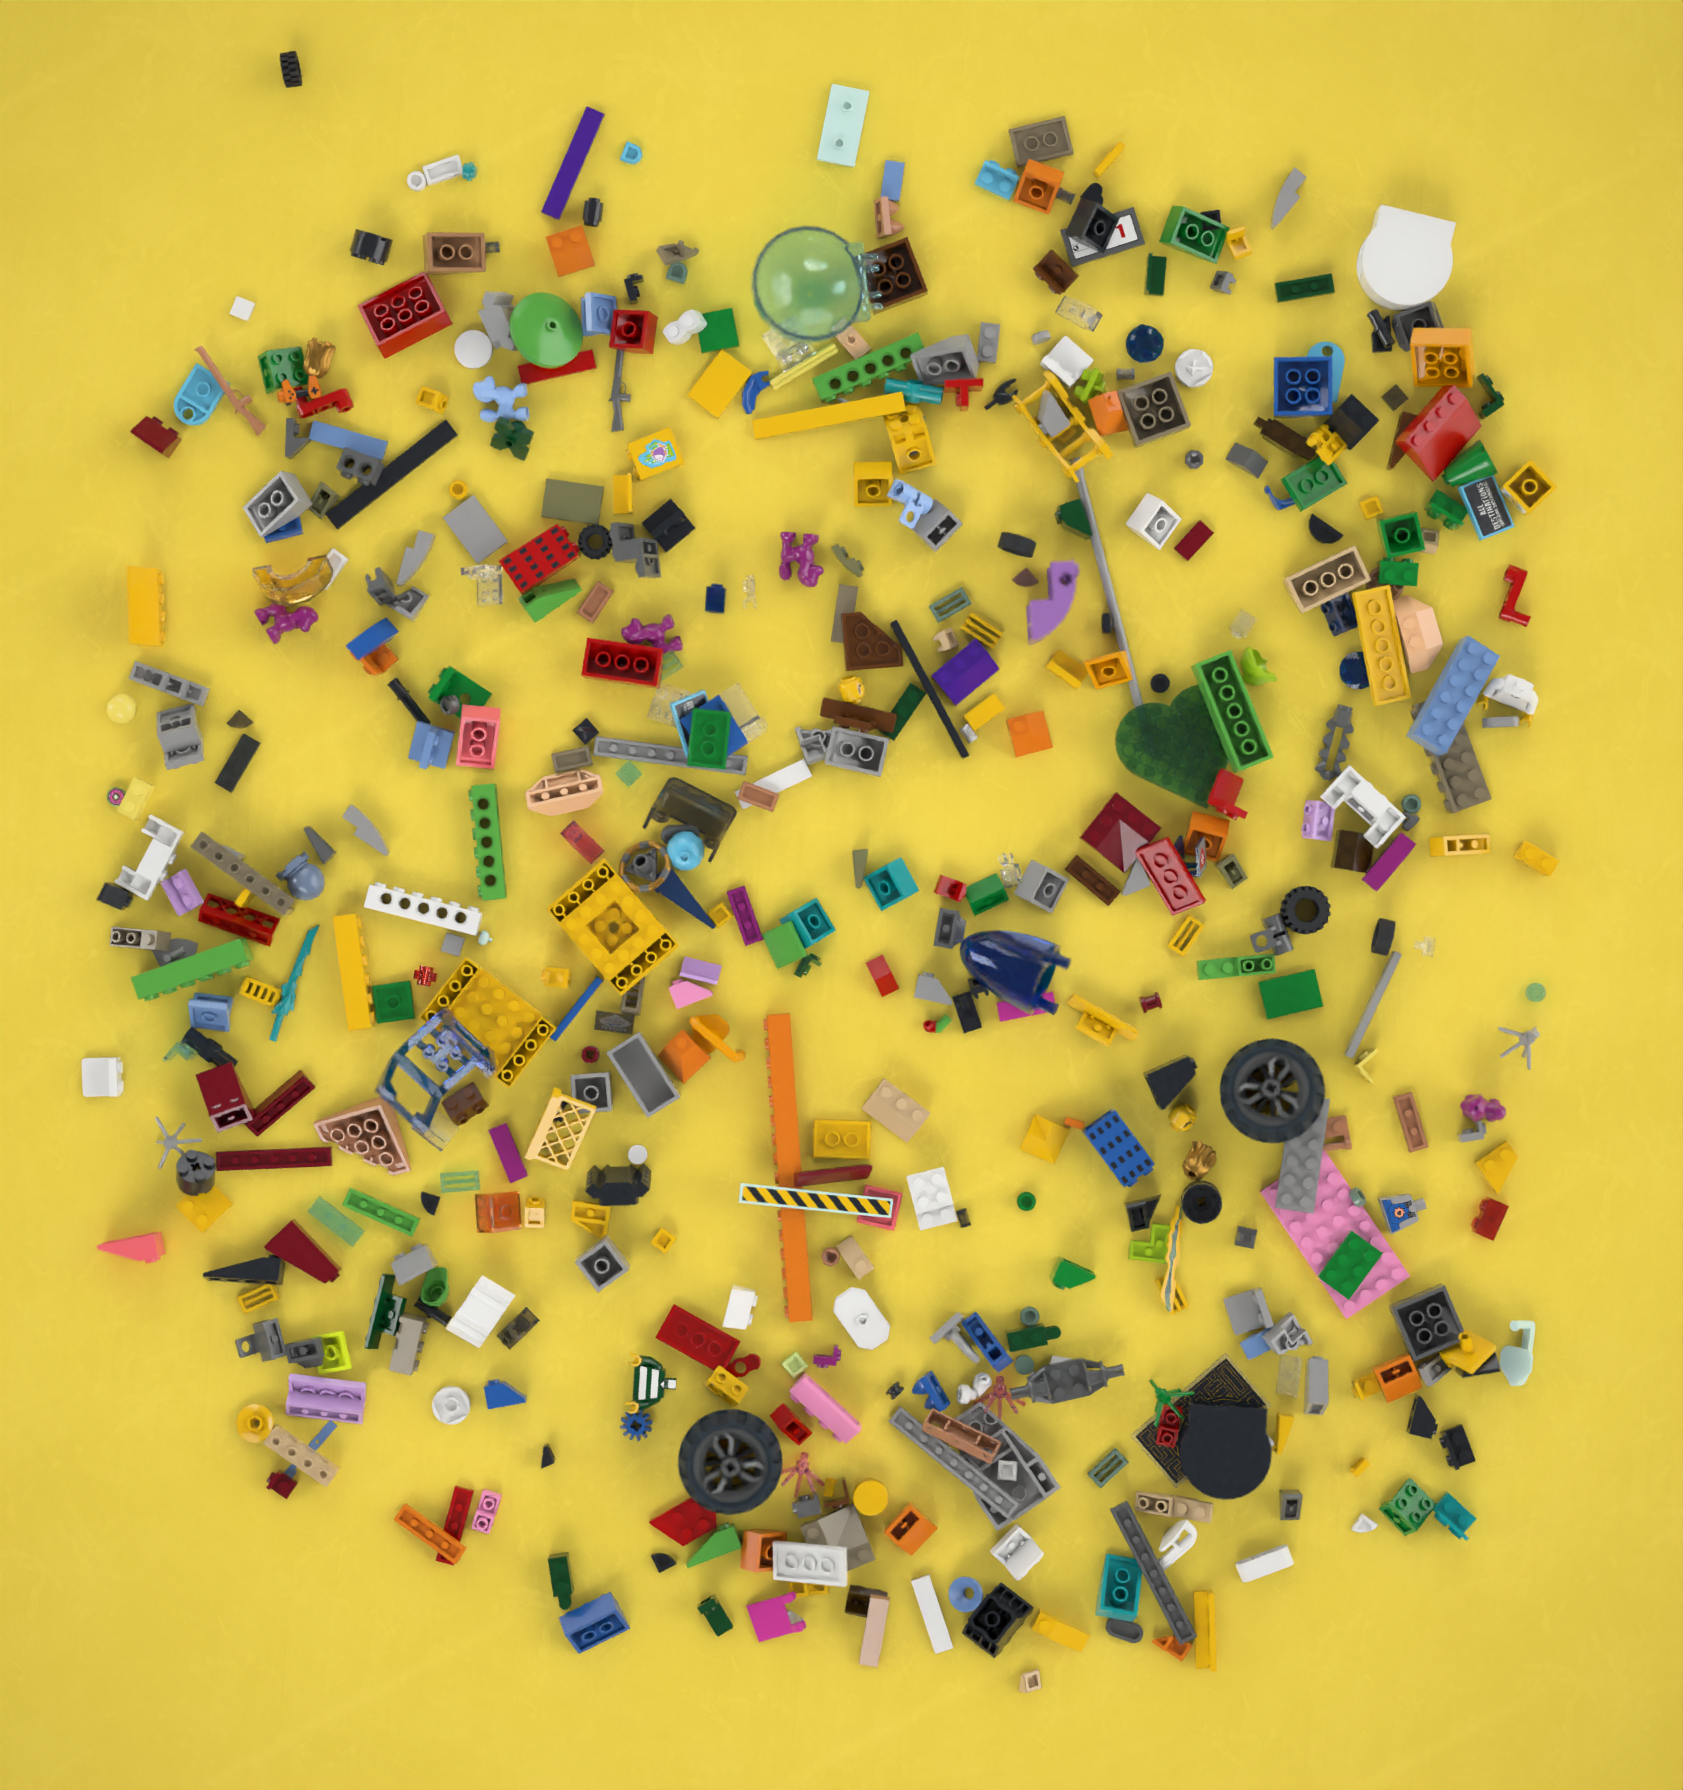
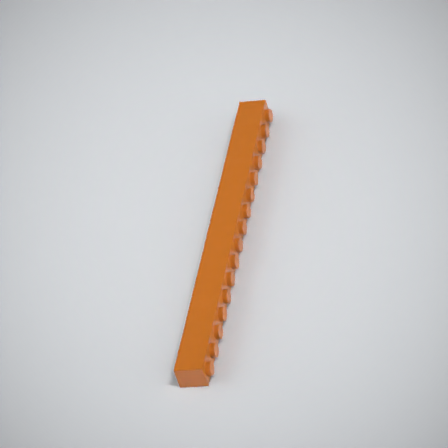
(788, 1160)

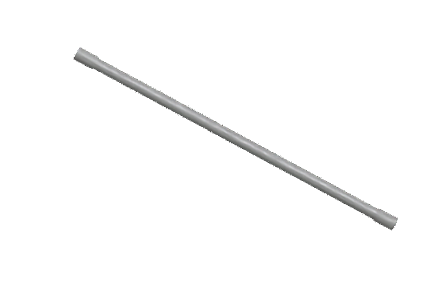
(1106, 581)

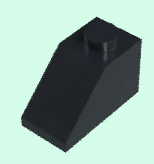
(115, 896)
(1421, 1419)

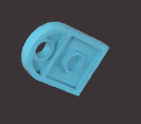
(1337, 364)
(200, 394)

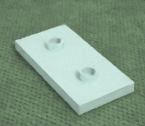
(843, 125)

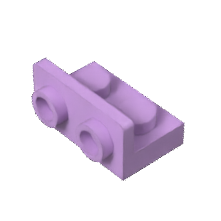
(1317, 820)
(182, 892)

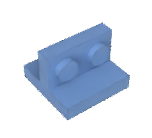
(597, 313)
(431, 745)
(210, 1011)

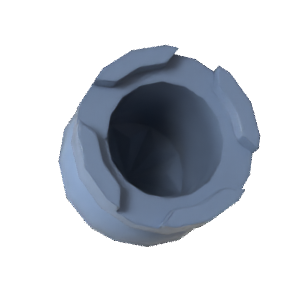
(303, 879)

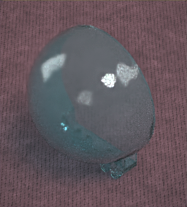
(812, 284)

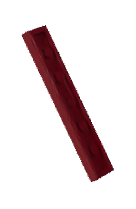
(273, 1158)

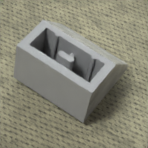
(936, 526)

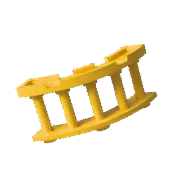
(1076, 417)

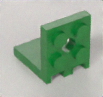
(457, 684)

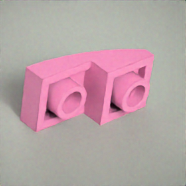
(486, 1511)

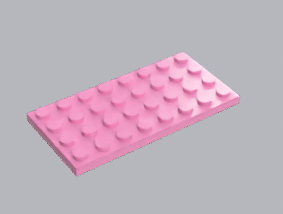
(1323, 1232)

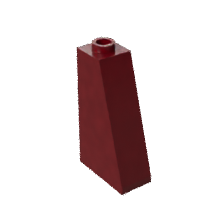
(303, 1252)

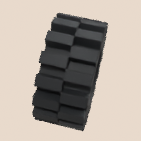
(290, 69)
(595, 530)

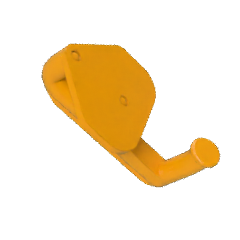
(710, 1033)

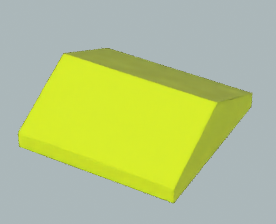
(335, 1352)

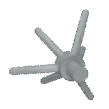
(1525, 1039)
(171, 1142)

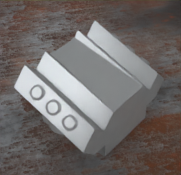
(497, 318)

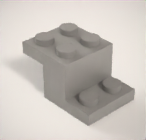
(180, 736)

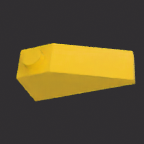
(1459, 845)
(1059, 1630)

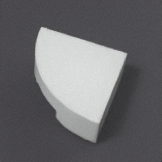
(1363, 1524)

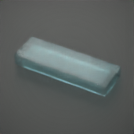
(336, 1221)

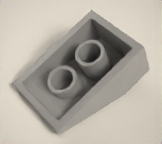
(946, 361)
(277, 503)
(856, 751)

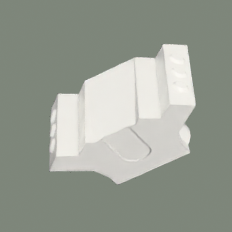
(480, 1311)

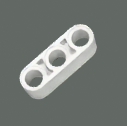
(1264, 1563)

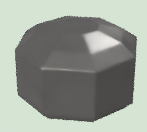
(1193, 459)

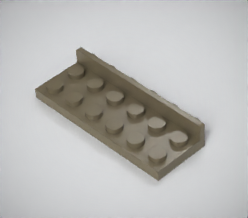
(1457, 772)
(243, 874)

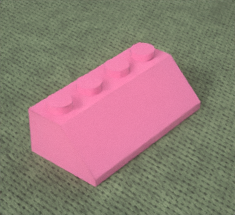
(825, 1408)

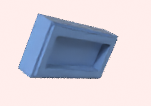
(892, 180)

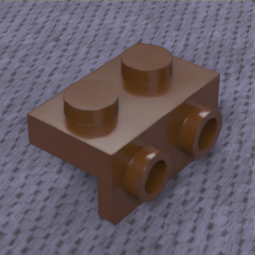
(1055, 273)
(465, 1104)

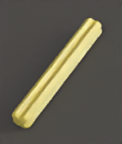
(804, 366)

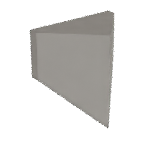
(409, 603)

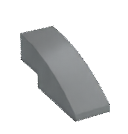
(1287, 196)
(415, 557)
(366, 829)

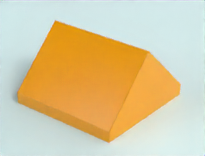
(1109, 669)

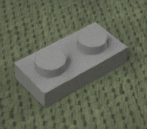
(988, 342)

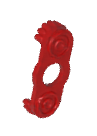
(751, 1361)

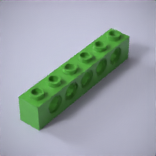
(822, 382)
(498, 890)

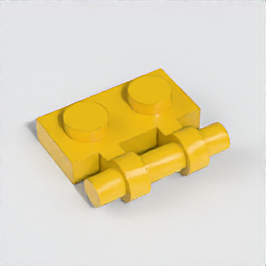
(1328, 444)

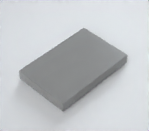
(475, 529)

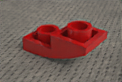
(1168, 1427)

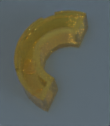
(296, 587)

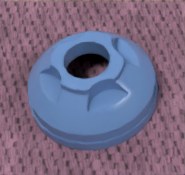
(957, 1594)

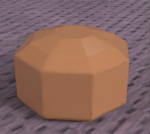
(830, 1256)

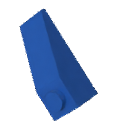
(987, 1342)

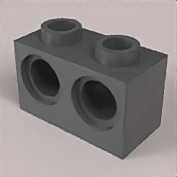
(361, 464)

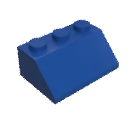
(594, 1622)

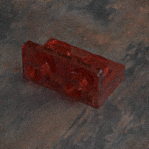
(1489, 1218)

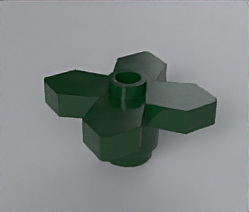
(512, 436)

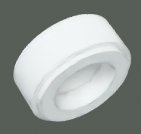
(416, 181)
(637, 1154)

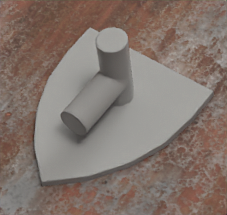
(178, 950)

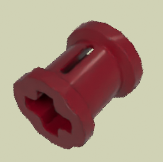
(1150, 1002)
(590, 1048)

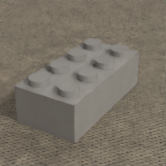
(643, 1074)

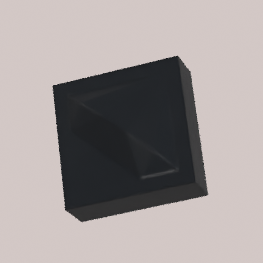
(1107, 623)
(586, 731)

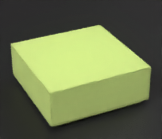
(794, 1364)

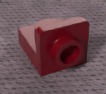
(281, 1483)

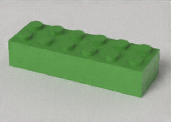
(1232, 711)
(193, 968)

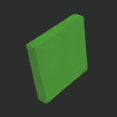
(784, 944)

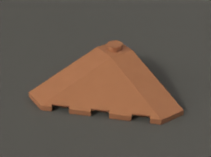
(369, 1131)

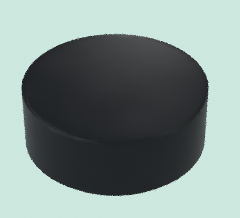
(1159, 683)

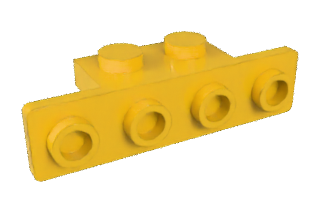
(1100, 1024)

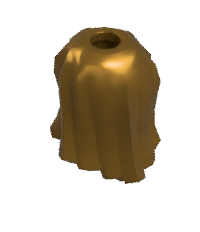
(318, 358)
(1198, 1161)

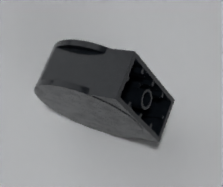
(1225, 1447)

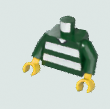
(648, 1382)

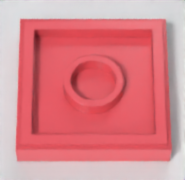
(882, 1222)

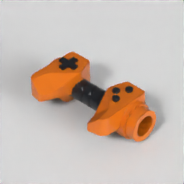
(288, 395)

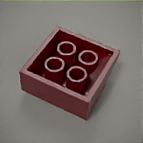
(1119, 832)

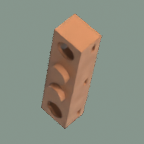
(961, 1436)

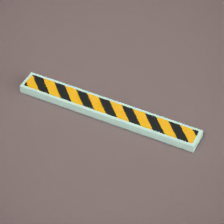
(815, 1200)

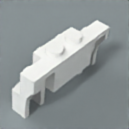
(1366, 802)
(155, 861)

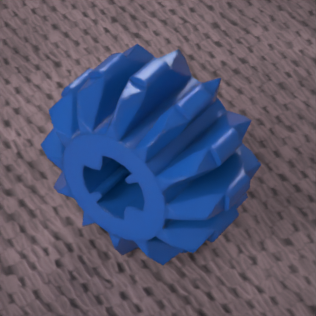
(632, 1429)

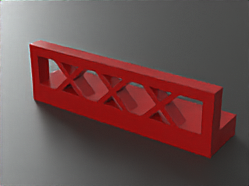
(236, 922)

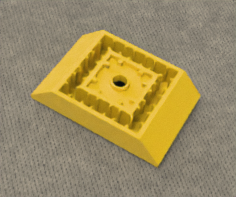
(590, 908)

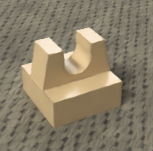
(947, 639)

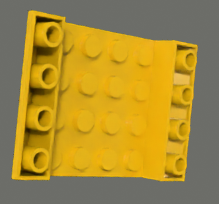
(494, 1017)

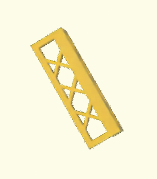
(1205, 1629)

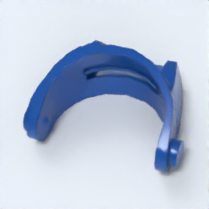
(1278, 504)

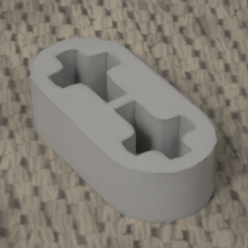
(1496, 722)

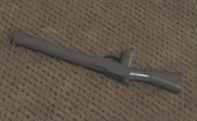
(616, 396)

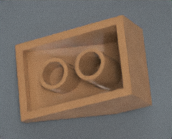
(454, 253)

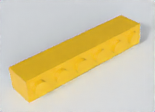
(353, 971)

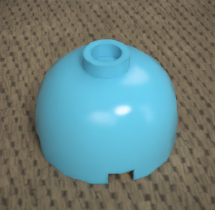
(685, 850)

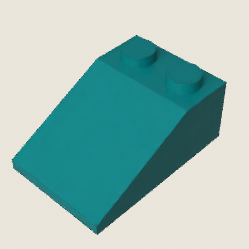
(1119, 1588)

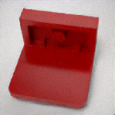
(1225, 794)

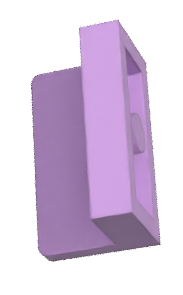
(700, 970)

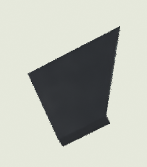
(1141, 1212)

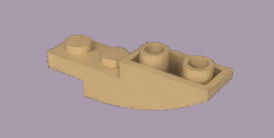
(1174, 1505)

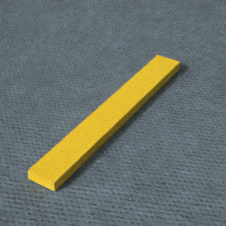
(828, 415)

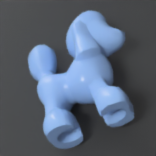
(504, 396)

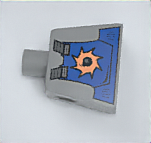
(1400, 1211)

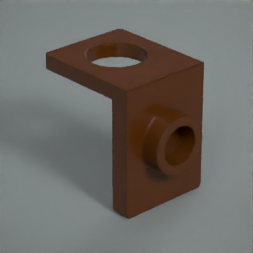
(838, 1502)

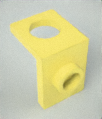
(1363, 1058)

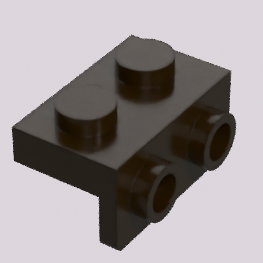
(859, 1598)

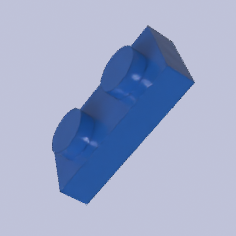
(288, 530)

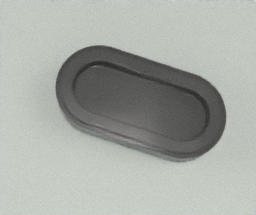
(670, 830)
(1124, 1630)

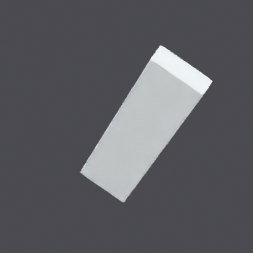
(782, 779)
(932, 1614)

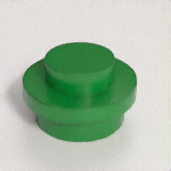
(1026, 1201)

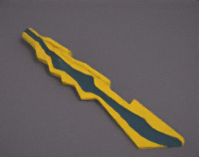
(1172, 1258)

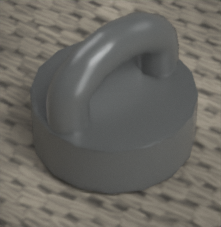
(449, 704)
(1411, 822)

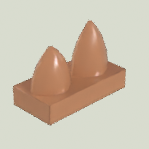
(884, 225)

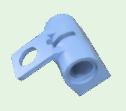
(912, 499)

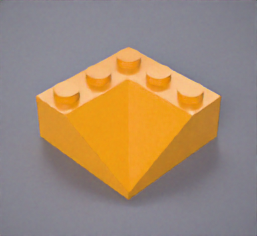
(1442, 357)

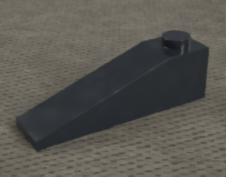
(255, 1271)

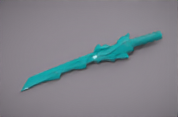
(288, 988)

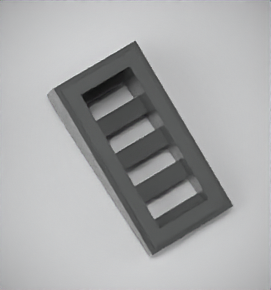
(322, 848)

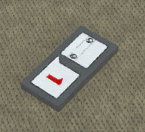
(1125, 237)

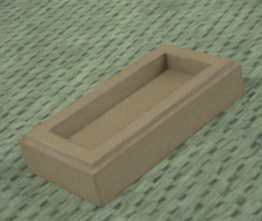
(572, 759)

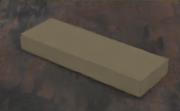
(845, 604)

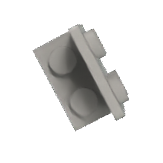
(1248, 1311)

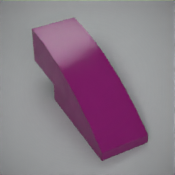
(1388, 861)

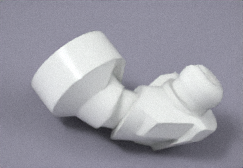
(980, 1384)

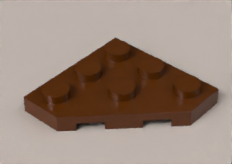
(867, 644)

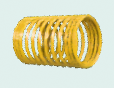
(831, 1488)

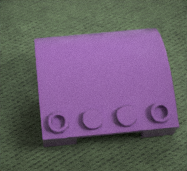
(1046, 615)

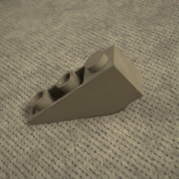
(140, 939)

